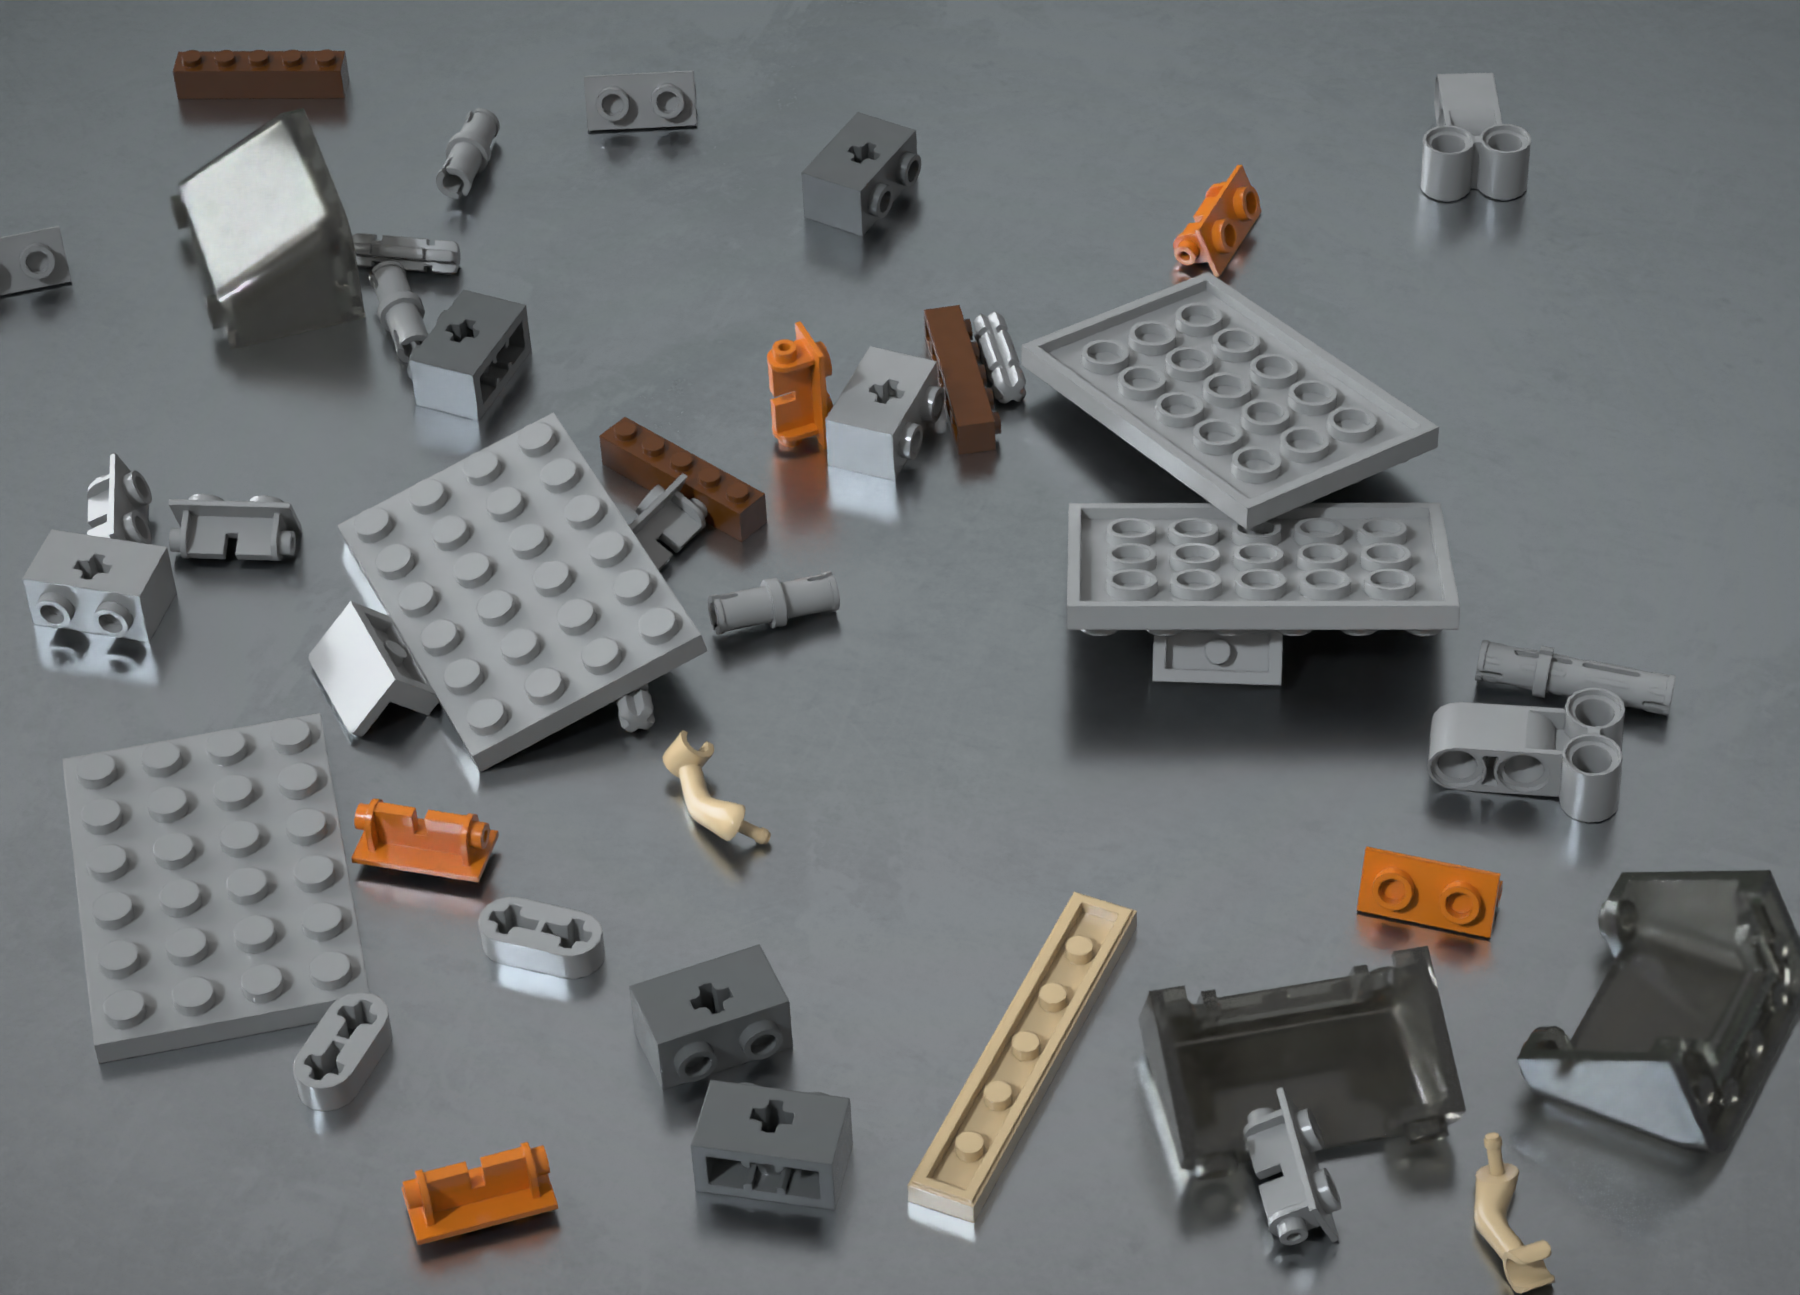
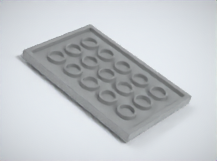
(1229, 399)
(1294, 574)
(520, 591)
(211, 887)

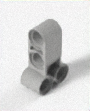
(1471, 143)
(1534, 751)

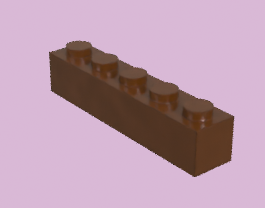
(261, 74)
(963, 380)
(654, 460)

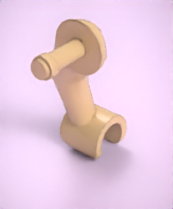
(718, 816)
(1493, 1195)

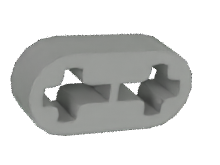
(541, 937)
(331, 1046)

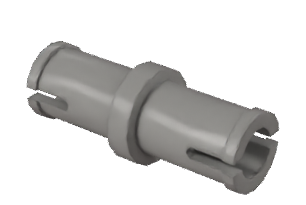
(468, 153)
(398, 308)
(773, 602)

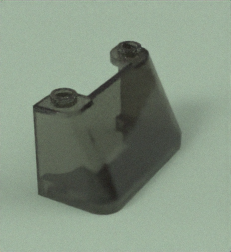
(272, 235)
(1684, 1012)
(1352, 1048)

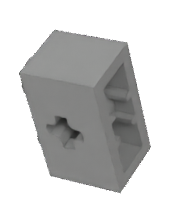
(883, 413)
(100, 585)

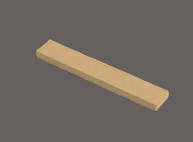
(1022, 1058)

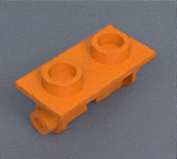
(1219, 223)
(802, 370)
(435, 846)
(1429, 892)
(465, 1200)

